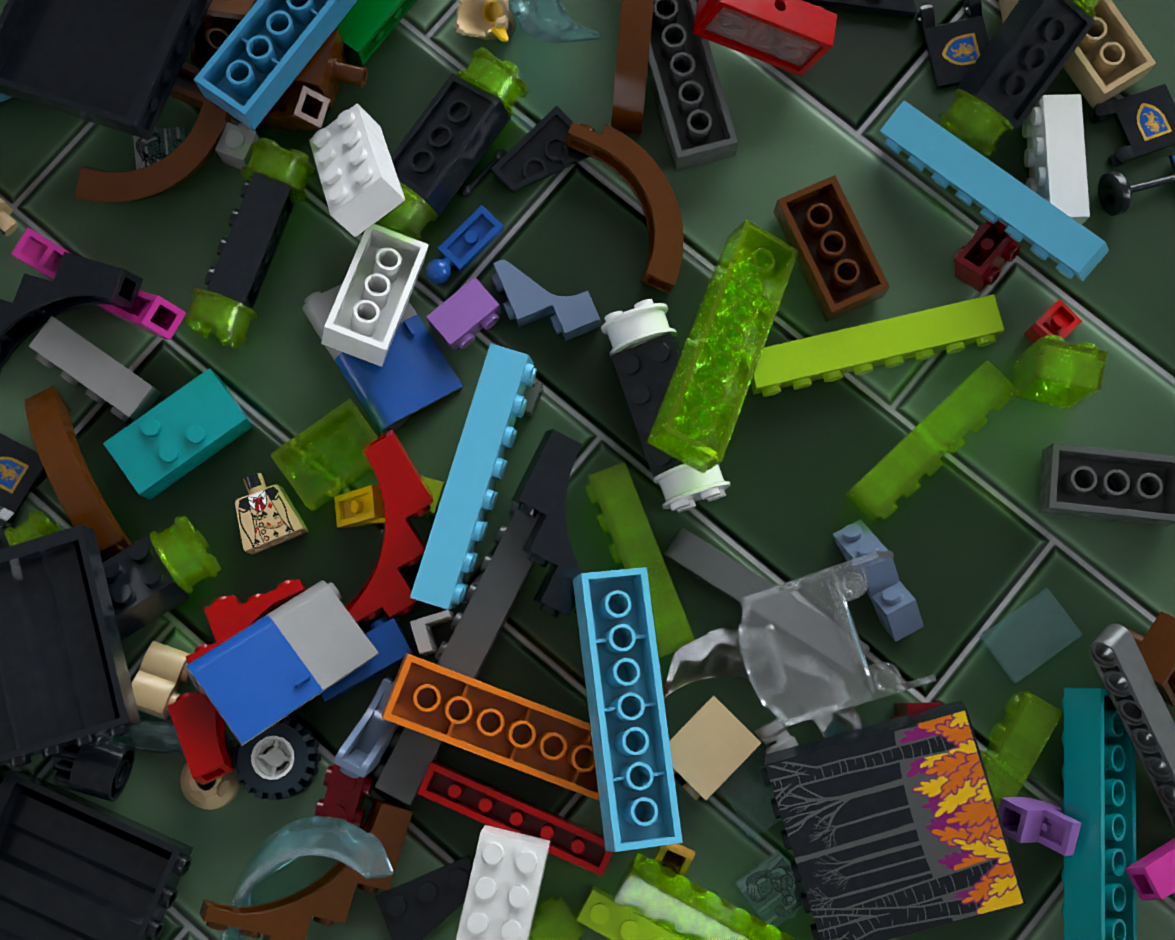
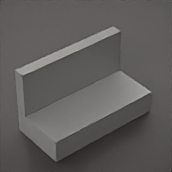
(423, 631)

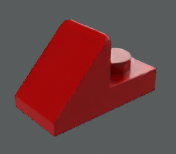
(1057, 321)

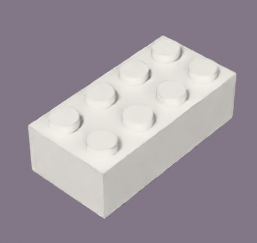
(1058, 154)
(356, 170)
(374, 294)
(503, 886)

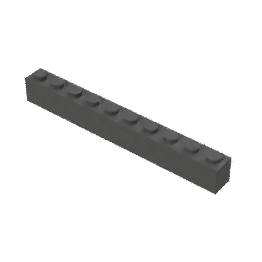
(467, 649)

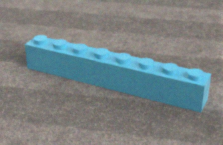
(994, 191)

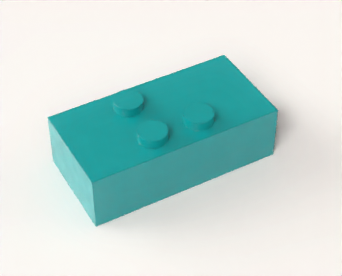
(178, 434)

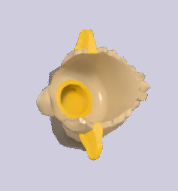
(485, 19)

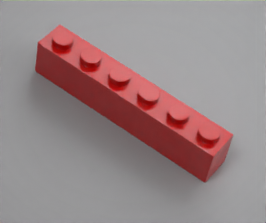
(511, 813)

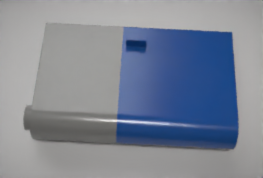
(411, 375)
(282, 661)

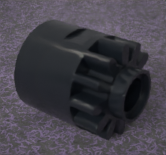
(96, 768)

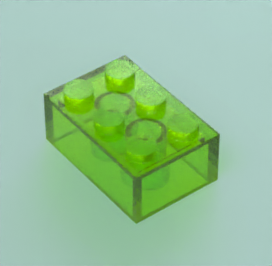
(1058, 372)
(327, 455)

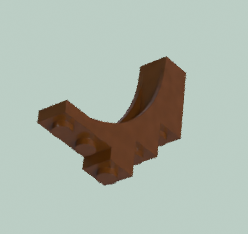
(325, 898)

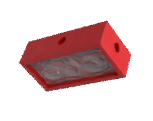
(773, 31)

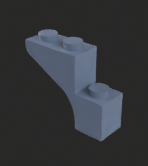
(531, 302)
(891, 600)
(369, 738)

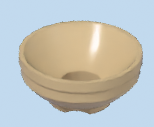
(218, 796)

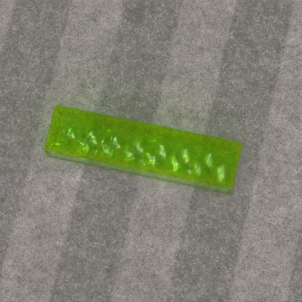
(723, 348)

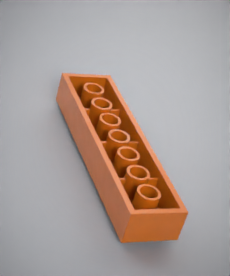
(493, 724)

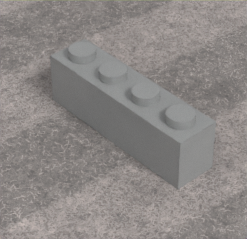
(94, 369)

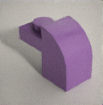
(1038, 821)

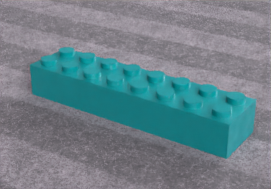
(1101, 796)

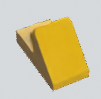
(360, 507)

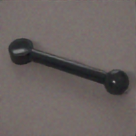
(465, 190)

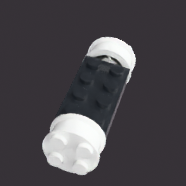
(645, 362)

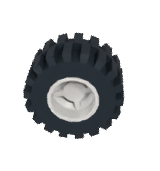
(278, 760)

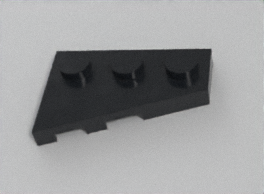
(538, 153)
(426, 901)

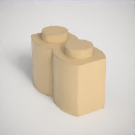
(159, 679)

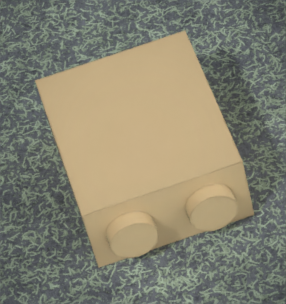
(710, 749)

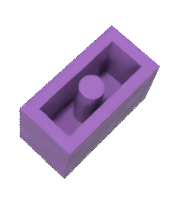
(464, 315)

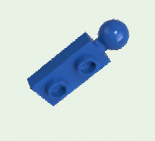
(464, 245)

